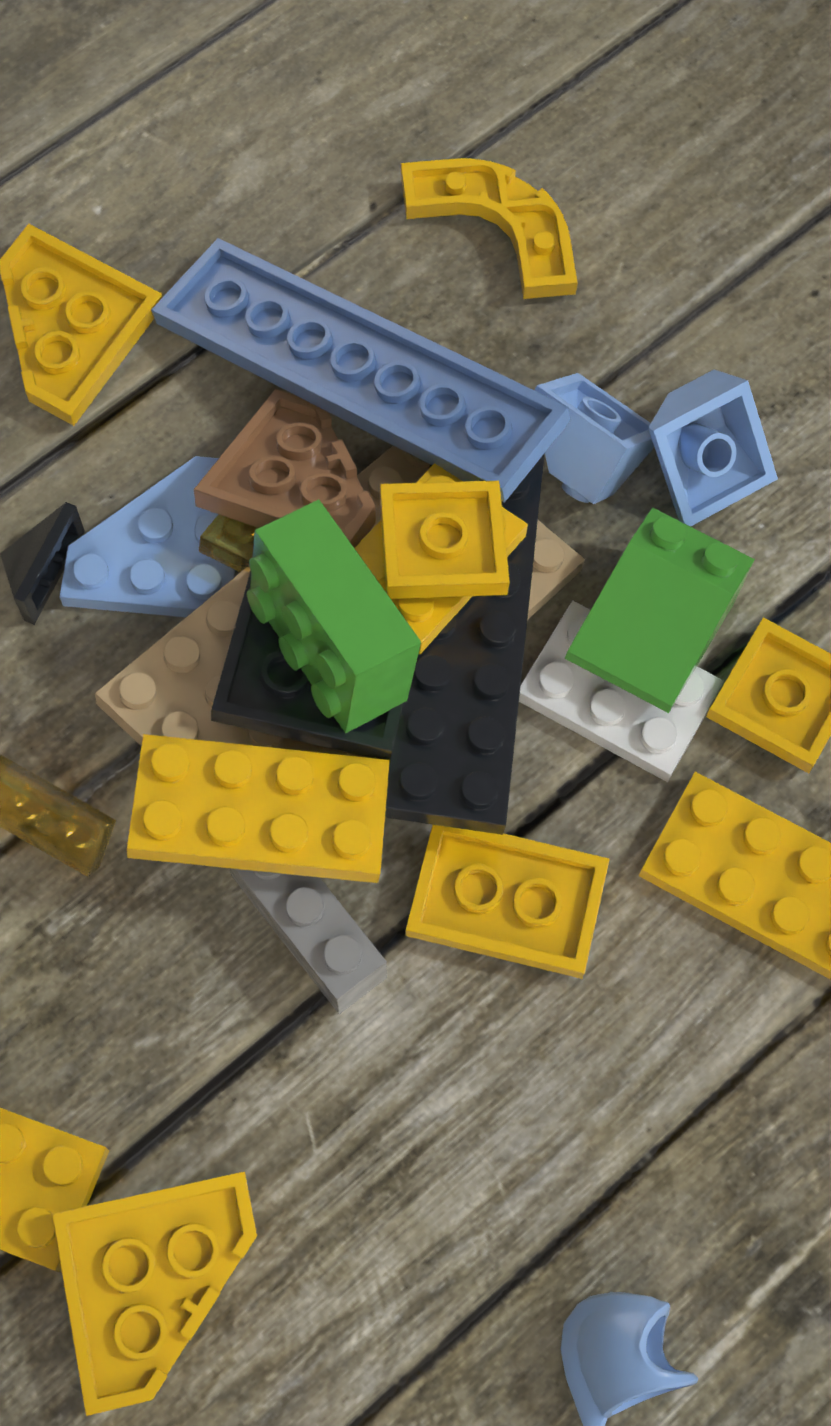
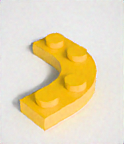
(498, 196)

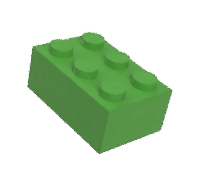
(331, 616)

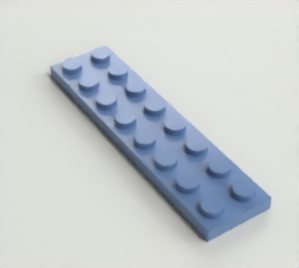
(362, 367)

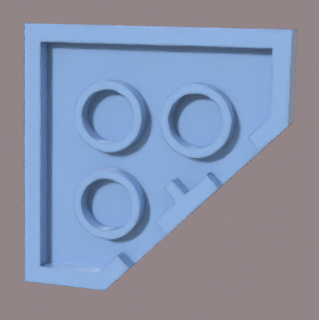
(148, 553)

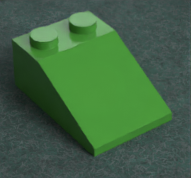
(660, 609)

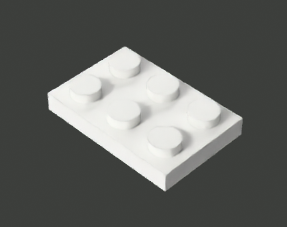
(610, 714)

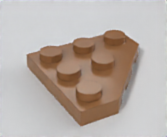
(284, 463)

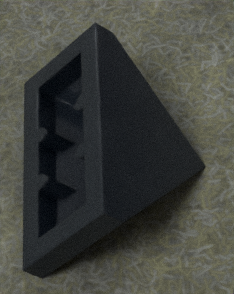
(39, 559)

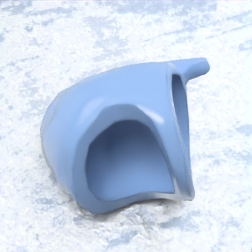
(617, 1354)

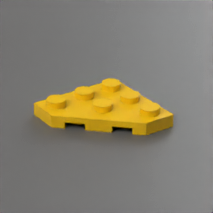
(70, 320)
(145, 1279)

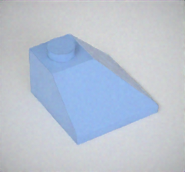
(599, 442)
(711, 445)

